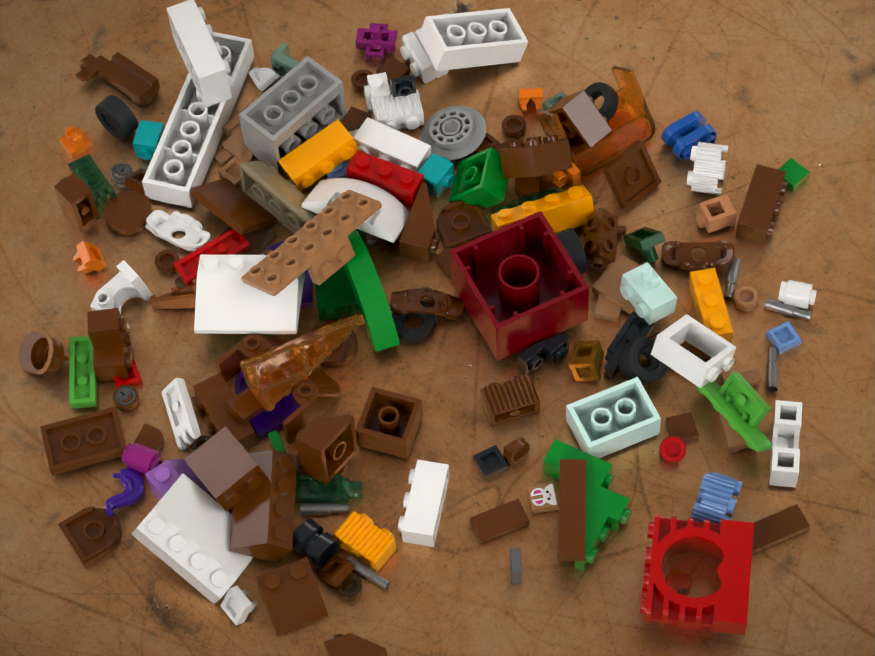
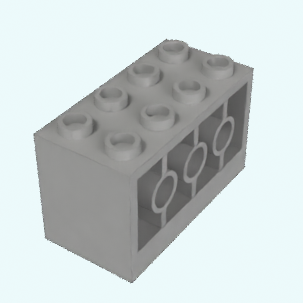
(292, 111)

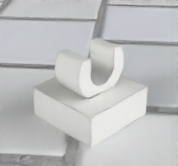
(237, 605)

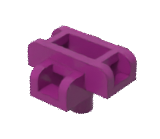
(377, 37)

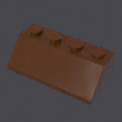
(265, 516)

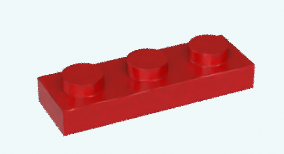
(227, 244)

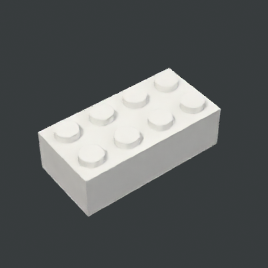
(473, 39)
(200, 52)

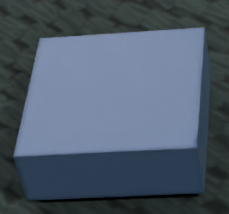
(783, 337)

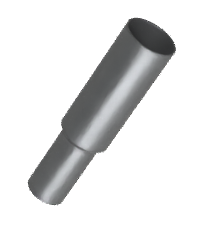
(732, 278)
(789, 310)
(772, 371)
(323, 508)
(368, 572)

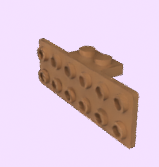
(318, 246)

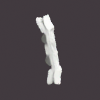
(164, 224)

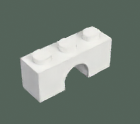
(785, 441)

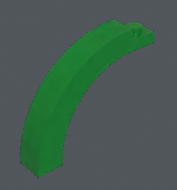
(370, 296)

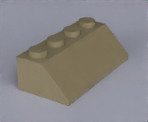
(275, 194)

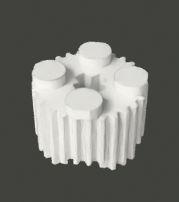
(708, 168)

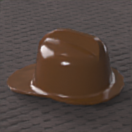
(41, 353)

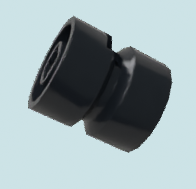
(316, 544)

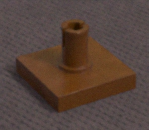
(631, 174)

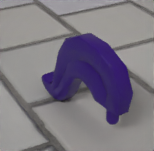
(133, 492)

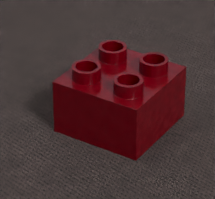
(519, 285)

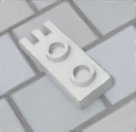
(181, 413)

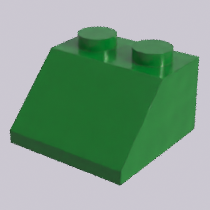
(480, 180)

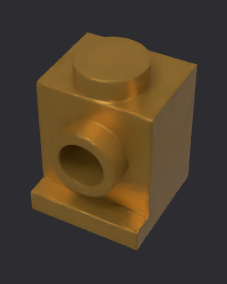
(586, 360)

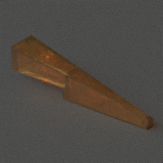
(281, 368)

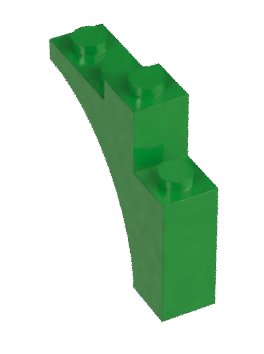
(603, 507)

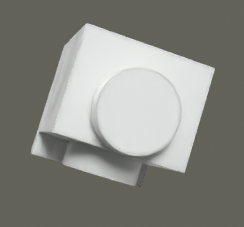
(376, 87)

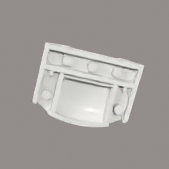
(385, 223)

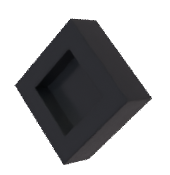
(490, 462)

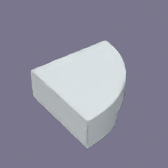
(263, 77)

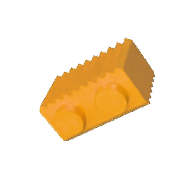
(366, 540)

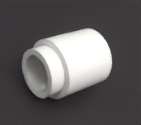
(797, 294)

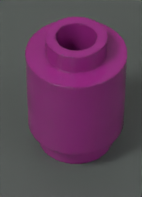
(141, 457)

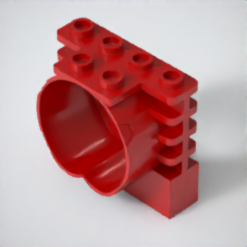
(729, 545)

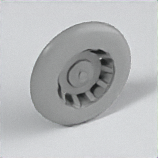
(451, 127)

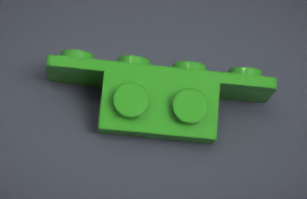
(740, 407)

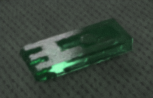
(92, 176)

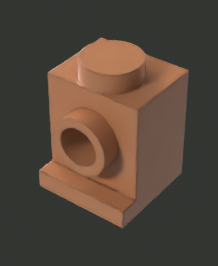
(716, 214)

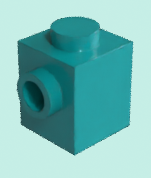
(147, 138)
(437, 174)

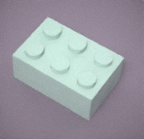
(613, 419)

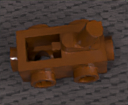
(601, 238)

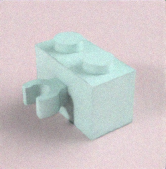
(648, 293)

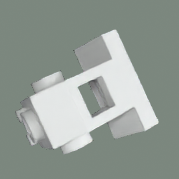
(121, 288)

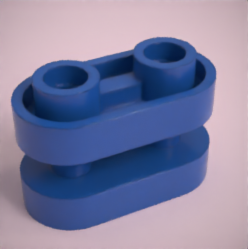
(687, 133)

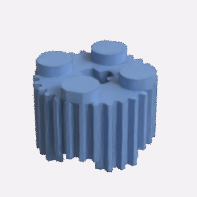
(716, 498)

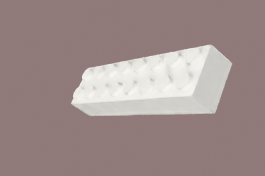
(195, 131)

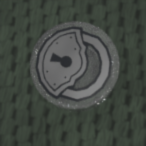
(119, 173)

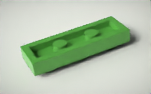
(81, 373)

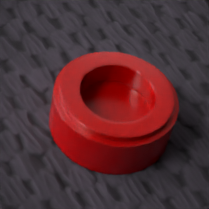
(672, 449)

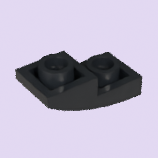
(403, 86)
(549, 350)

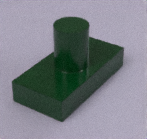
(645, 240)

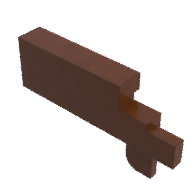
(121, 74)

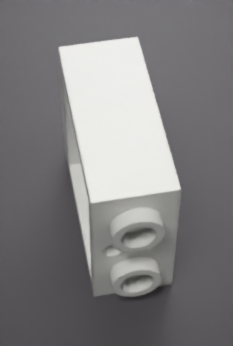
(669, 351)

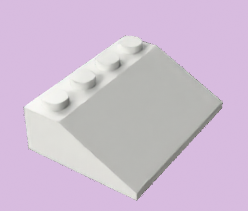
(234, 307)
(193, 538)

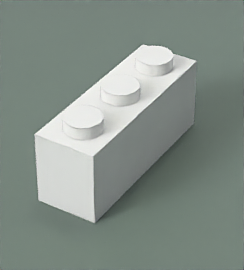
(391, 145)
(424, 503)

